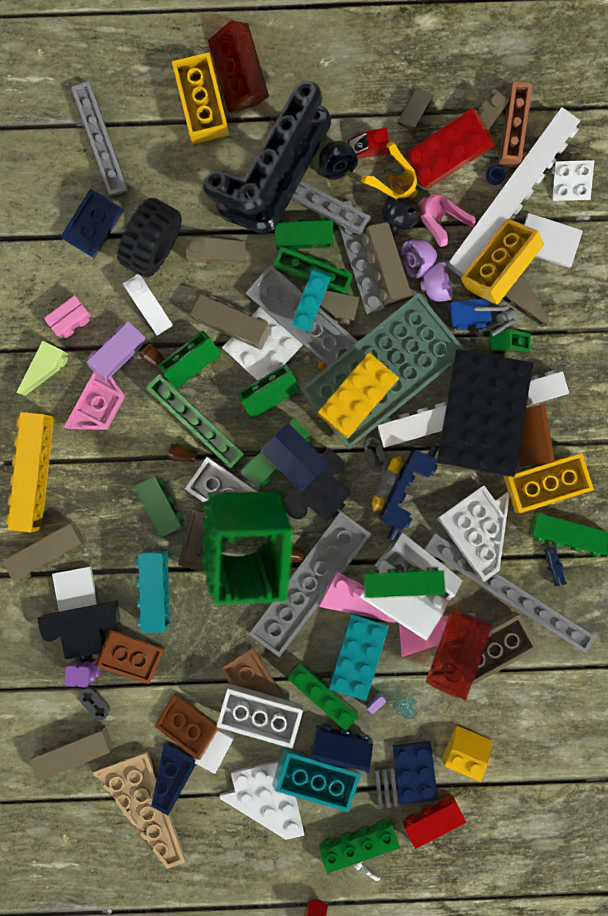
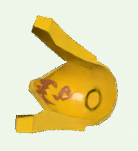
(406, 180)

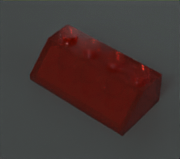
(238, 66)
(459, 654)

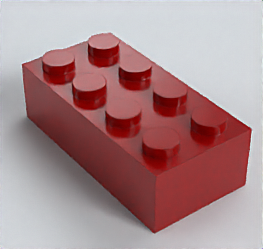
(450, 148)

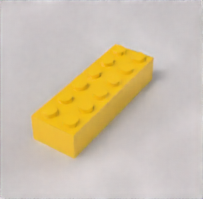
(30, 472)

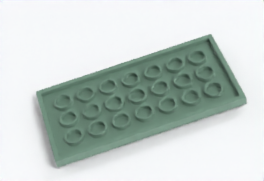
(409, 344)

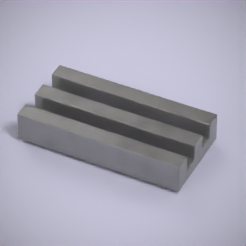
(388, 803)

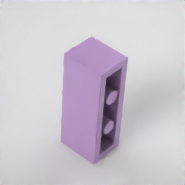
(116, 351)

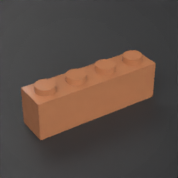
(515, 125)

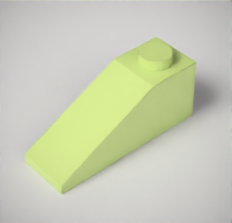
(44, 365)

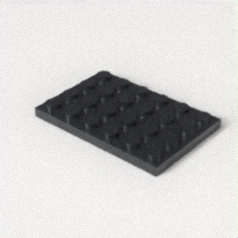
(485, 413)

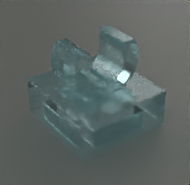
(405, 707)

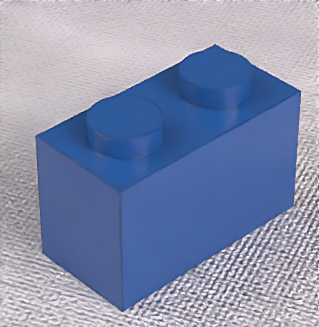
(463, 314)

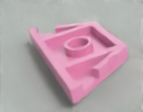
(96, 405)

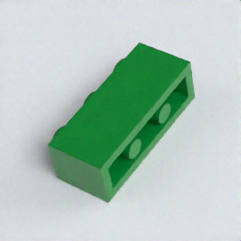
(304, 234)
(189, 359)
(268, 391)
(159, 506)

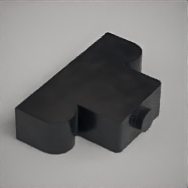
(323, 494)
(80, 628)

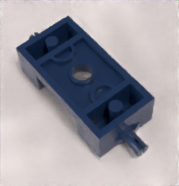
(416, 463)

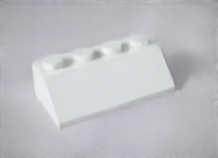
(405, 554)
(414, 612)

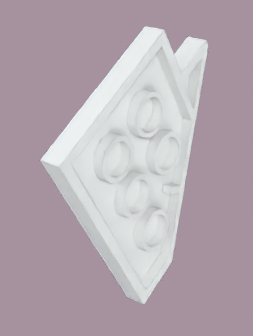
(479, 530)
(260, 801)

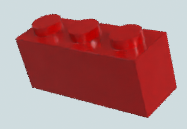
(433, 821)

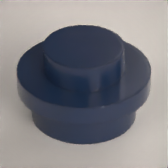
(495, 175)

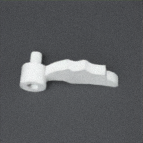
(368, 871)

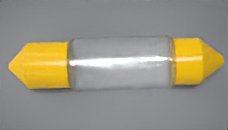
(387, 483)

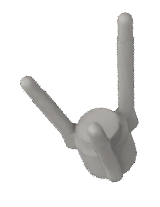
(505, 318)

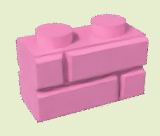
(68, 317)

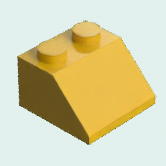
(467, 753)

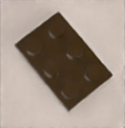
(192, 546)

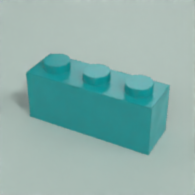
(311, 299)

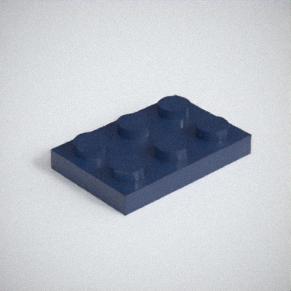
(92, 223)
(415, 772)

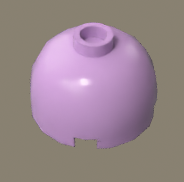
(419, 257)
(437, 283)

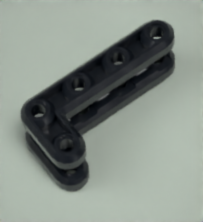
(261, 193)

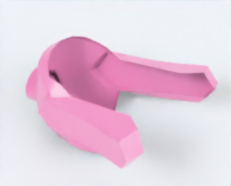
(438, 206)

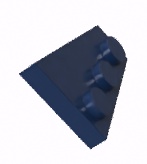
(172, 776)

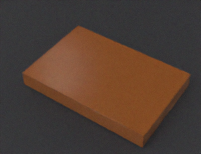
(535, 439)
(129, 656)
(187, 726)

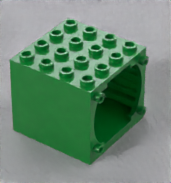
(250, 577)

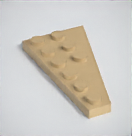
(132, 787)

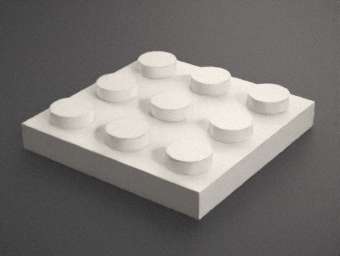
(275, 353)

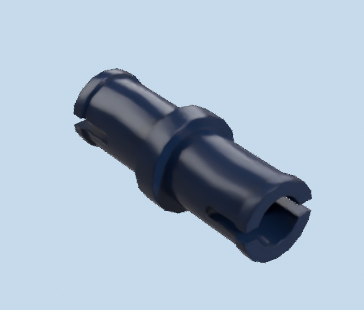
(555, 566)

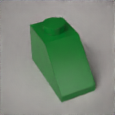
(510, 341)

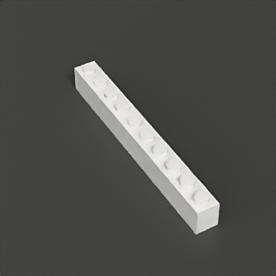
(516, 189)
(431, 421)

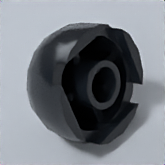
(337, 159)
(399, 214)

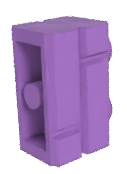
(81, 672)

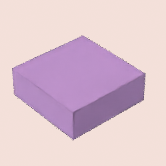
(376, 702)

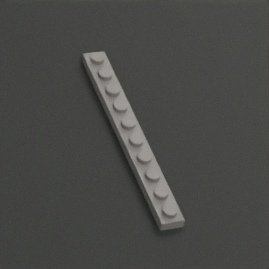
(513, 595)

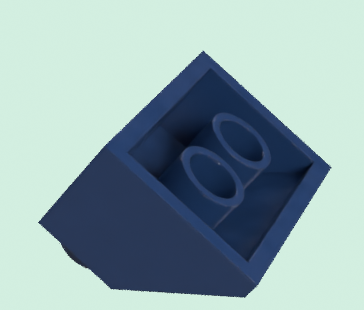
(294, 457)
(342, 747)

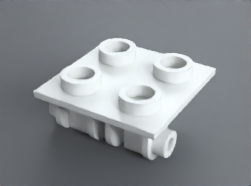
(572, 180)

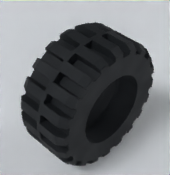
(149, 237)

